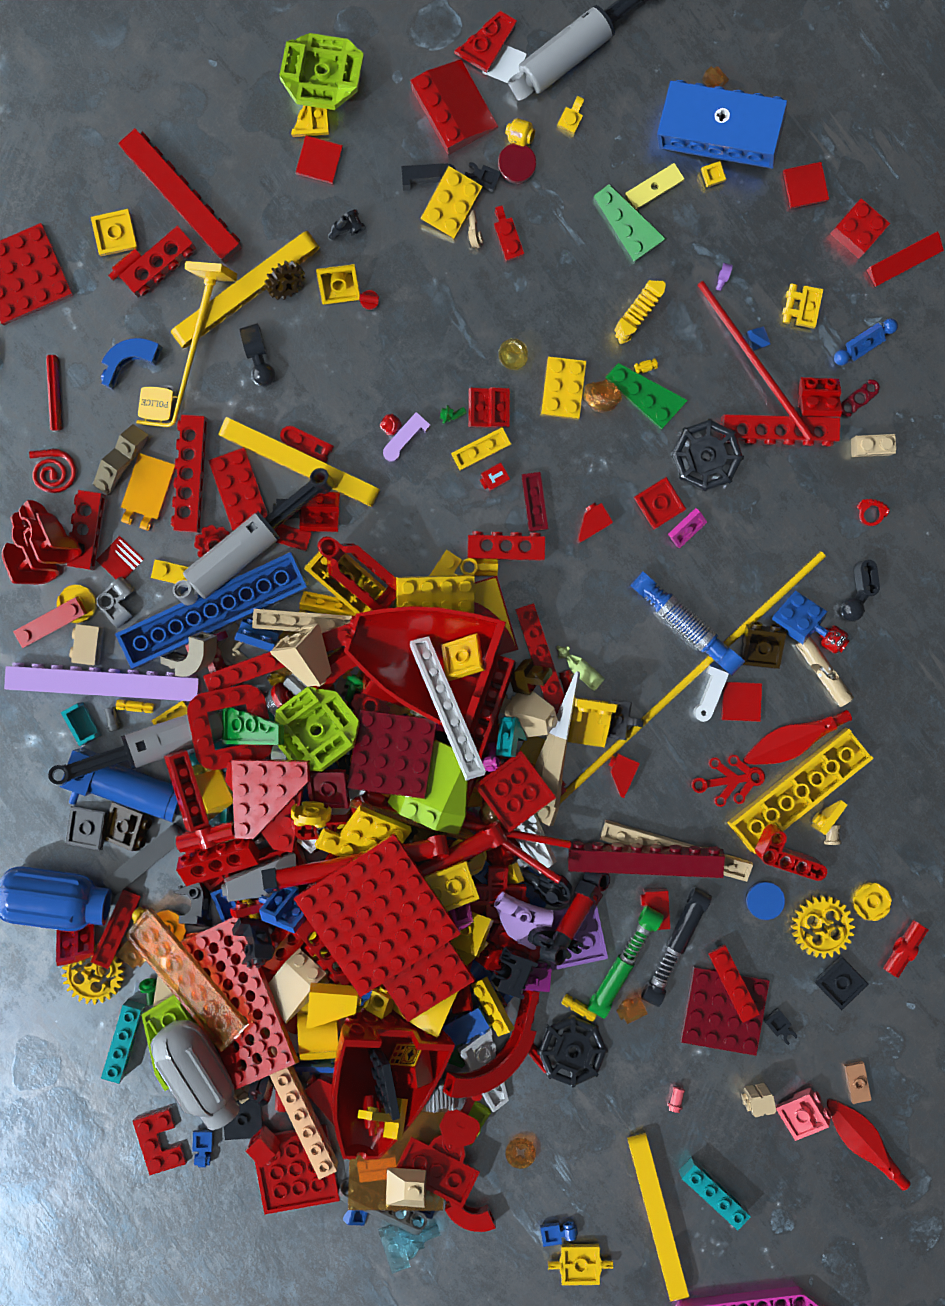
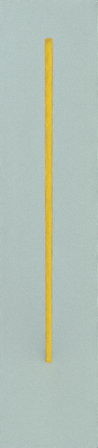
(692, 675)

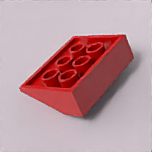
(453, 105)

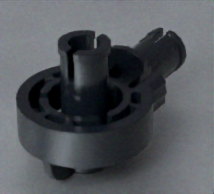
(548, 890)

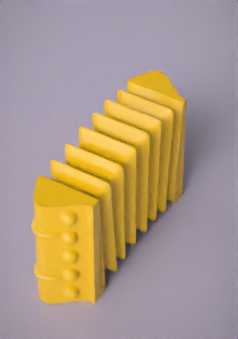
(639, 310)

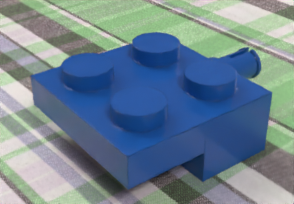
(801, 617)
(282, 909)

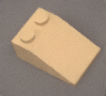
(292, 983)

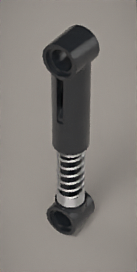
(696, 905)

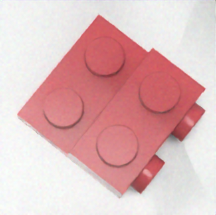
(804, 1114)

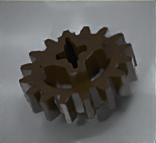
(285, 280)

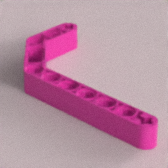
(752, 1298)

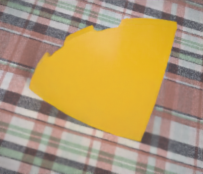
(434, 1018)

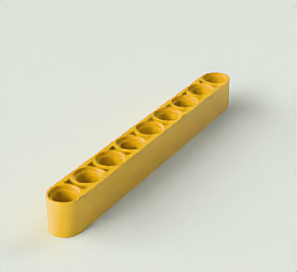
(244, 289)
(297, 460)
(658, 1217)

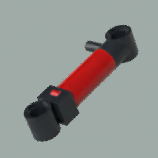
(587, 895)

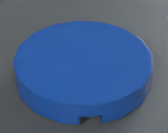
(765, 900)

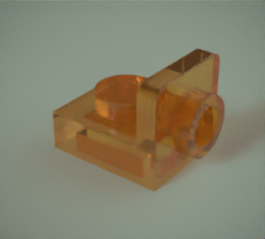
(715, 77)

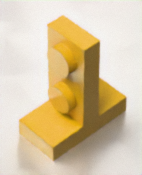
(392, 1129)

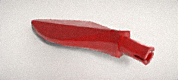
(793, 740)
(864, 1140)

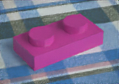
(687, 528)

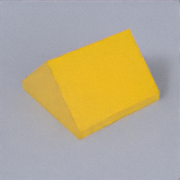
(338, 284)
(214, 792)

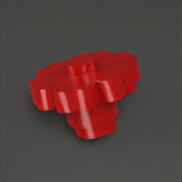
(209, 538)
(368, 703)

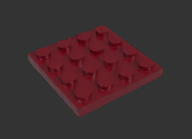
(392, 754)
(713, 1019)

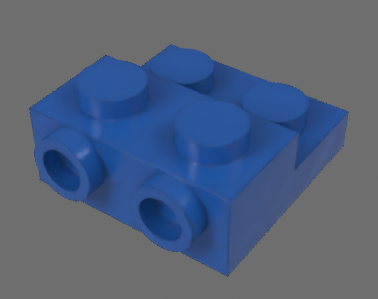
(259, 638)

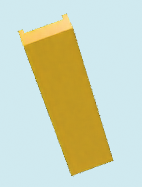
(801, 787)

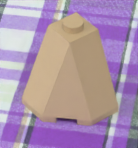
(305, 655)
(533, 712)

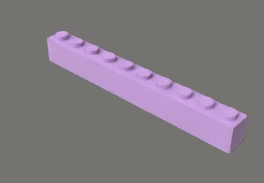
(101, 683)

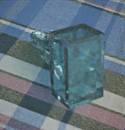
(402, 1245)

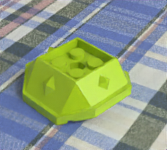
(321, 70)
(312, 711)

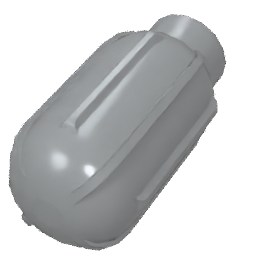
(195, 1073)

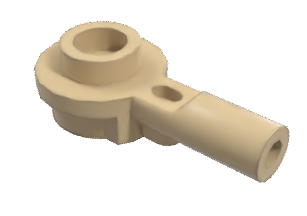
(474, 236)

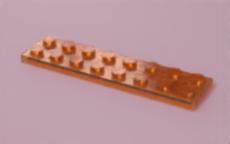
(186, 979)

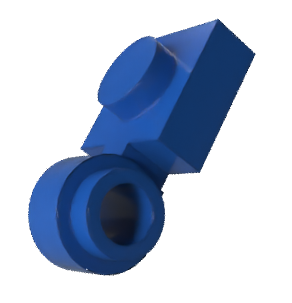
(202, 1143)
(552, 1233)

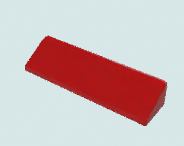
(905, 259)

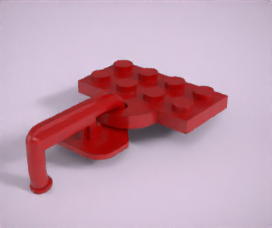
(444, 1166)

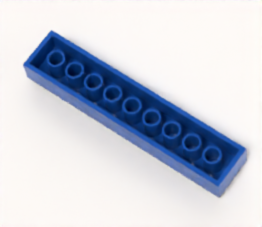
(227, 605)

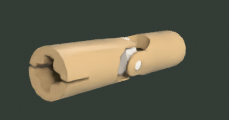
(834, 683)

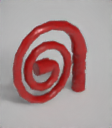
(53, 475)

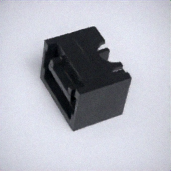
(514, 973)

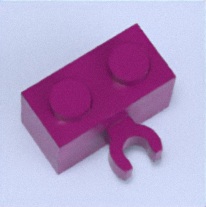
(540, 978)

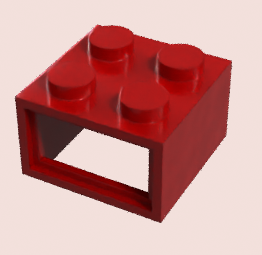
(860, 228)

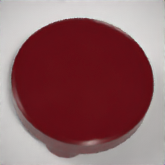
(517, 163)

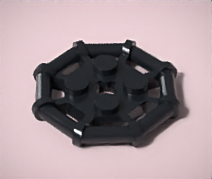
(717, 460)
(576, 1061)

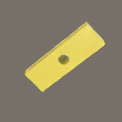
(662, 180)

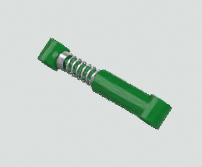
(603, 999)

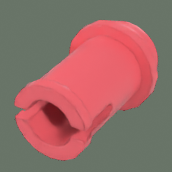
(676, 1099)

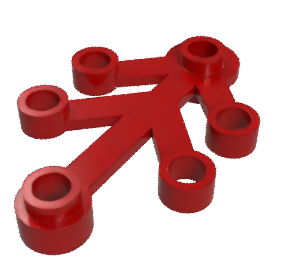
(730, 780)

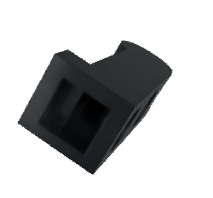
(422, 174)

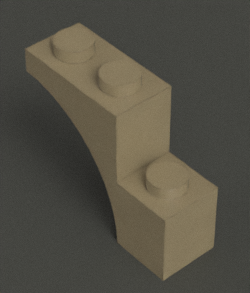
(115, 462)

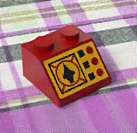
(410, 1066)

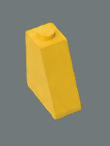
(331, 1003)

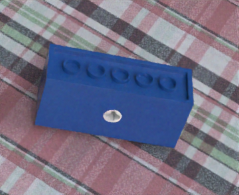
(722, 123)

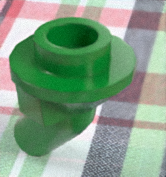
(447, 414)
(354, 682)
(148, 986)

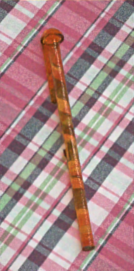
(396, 816)

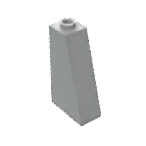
(249, 882)

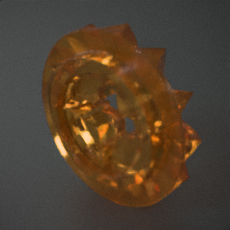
(520, 1161)

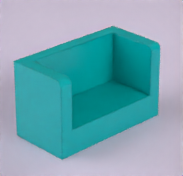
(81, 724)

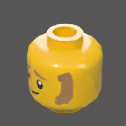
(520, 132)

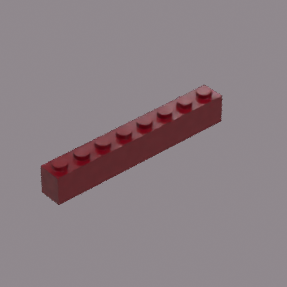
(646, 860)

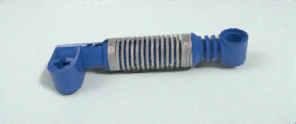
(704, 640)

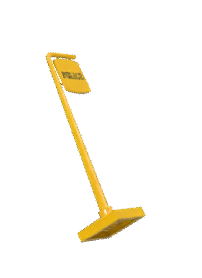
(157, 402)

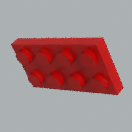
(237, 486)

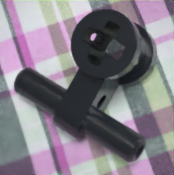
(347, 223)

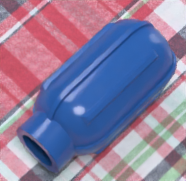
(52, 899)

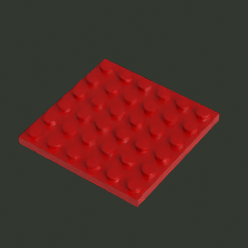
(377, 915)

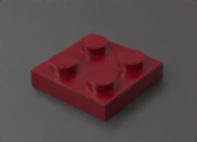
(329, 788)

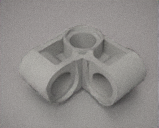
(117, 592)

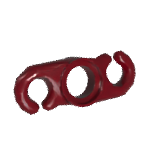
(867, 394)

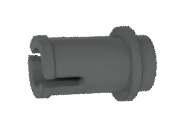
(111, 719)

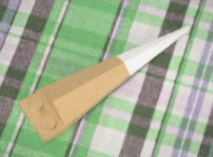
(552, 756)

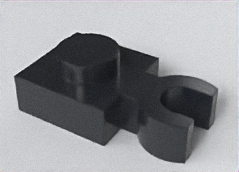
(485, 177)
(779, 1024)

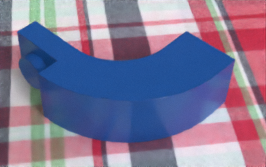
(125, 352)

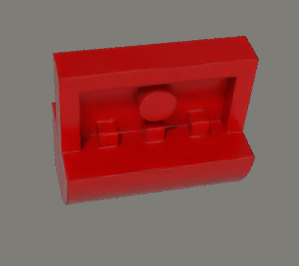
(819, 397)

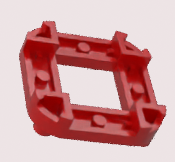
(201, 730)

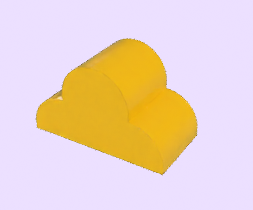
(318, 569)
(318, 1041)

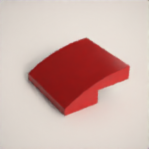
(489, 407)
(321, 513)
(75, 945)

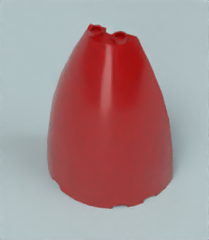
(383, 652)
(354, 1078)

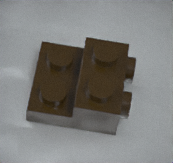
(763, 645)
(127, 827)

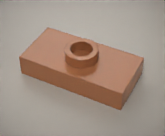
(857, 1082)

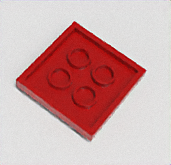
(515, 791)

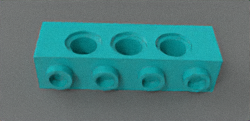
(123, 1041)
(714, 1193)

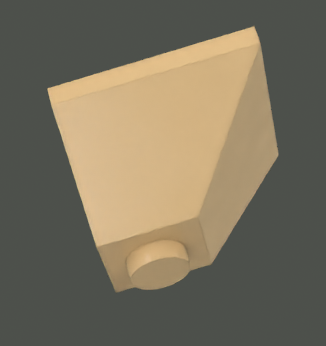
(406, 1187)

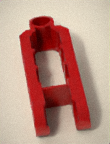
(333, 551)

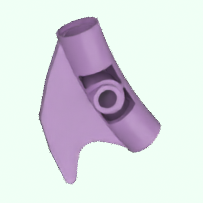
(520, 918)

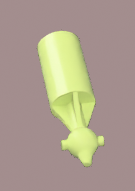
(587, 673)

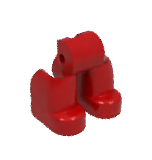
(37, 546)

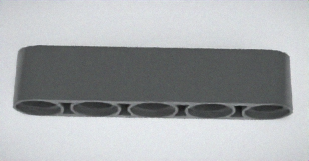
(143, 860)
(389, 1215)

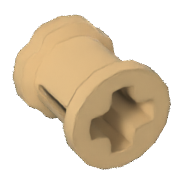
(833, 836)

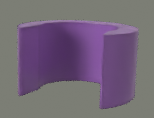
(723, 275)

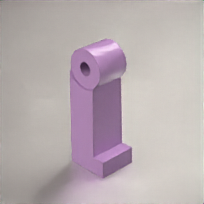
(404, 436)

